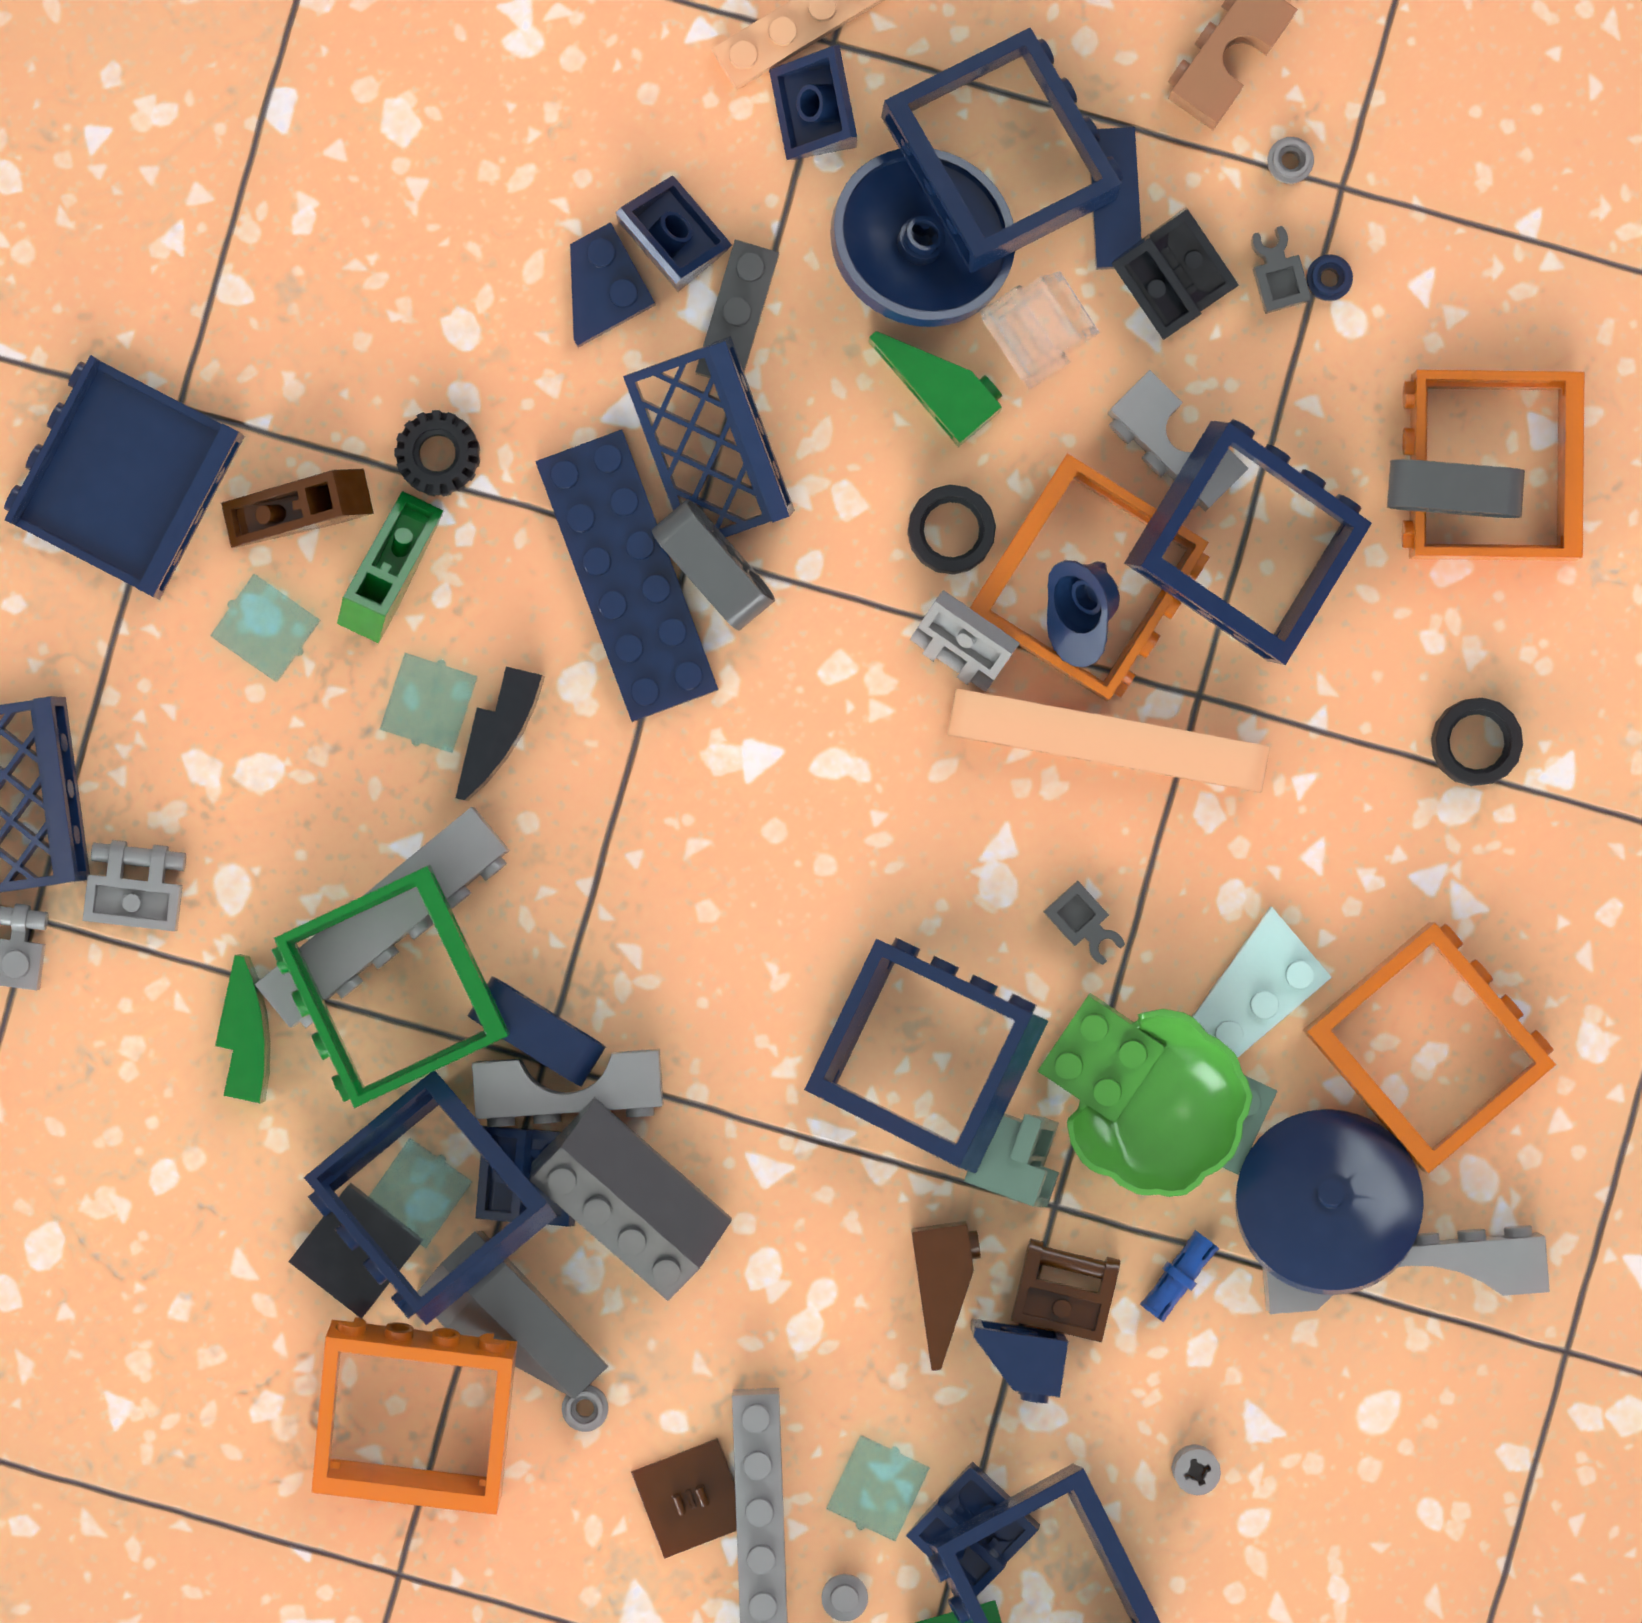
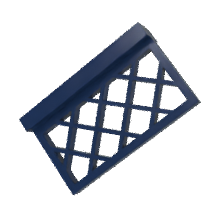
(743, 421)
(59, 794)

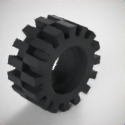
(420, 430)

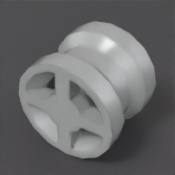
(1192, 1461)

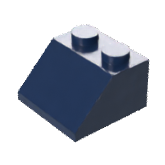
(1025, 1356)

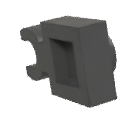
(1280, 279)
(1080, 917)

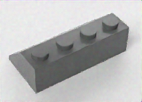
(630, 1198)

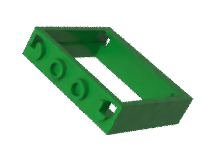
(328, 1039)

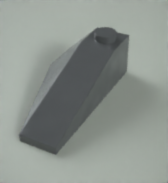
(516, 1311)

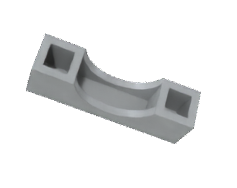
(508, 1090)

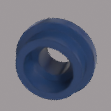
(1339, 267)

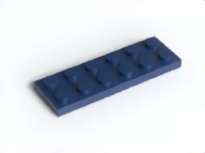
(626, 576)

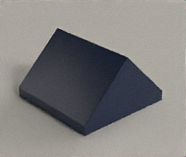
(814, 105)
(673, 232)

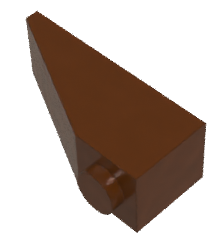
(298, 507)
(944, 1275)

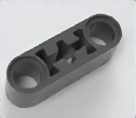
(1455, 488)
(713, 564)

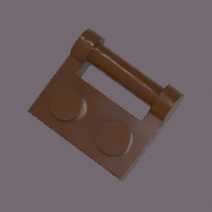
(1064, 1306)

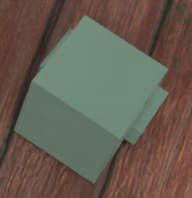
(1017, 1160)

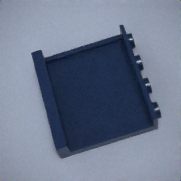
(122, 476)

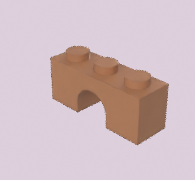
(1205, 85)

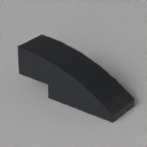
(498, 732)

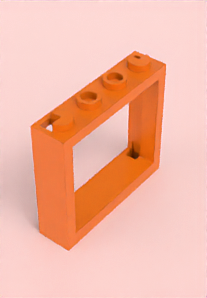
(1570, 460)
(1144, 637)
(1501, 1008)
(402, 1483)

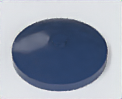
(900, 252)
(1329, 1202)

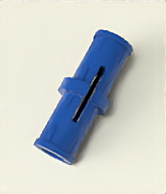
(1179, 1276)

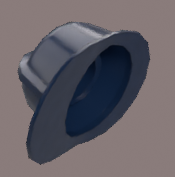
(1079, 610)

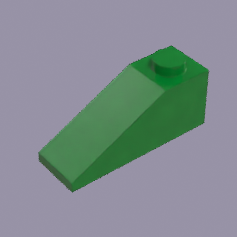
(944, 389)
(389, 567)

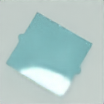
(265, 628)
(428, 702)
(420, 1190)
(877, 1488)

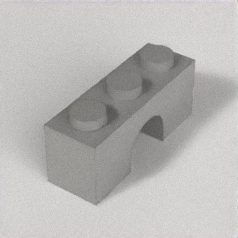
(1143, 418)

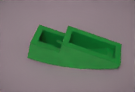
(246, 1032)

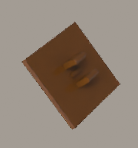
(688, 1497)

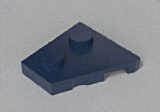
(604, 285)

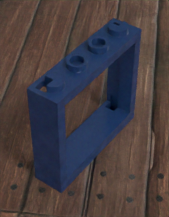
(940, 189)
(1180, 499)
(997, 1089)
(374, 1140)
(1093, 1516)

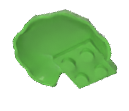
(1154, 1097)

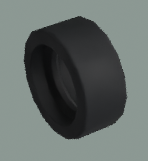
(979, 508)
(1512, 741)

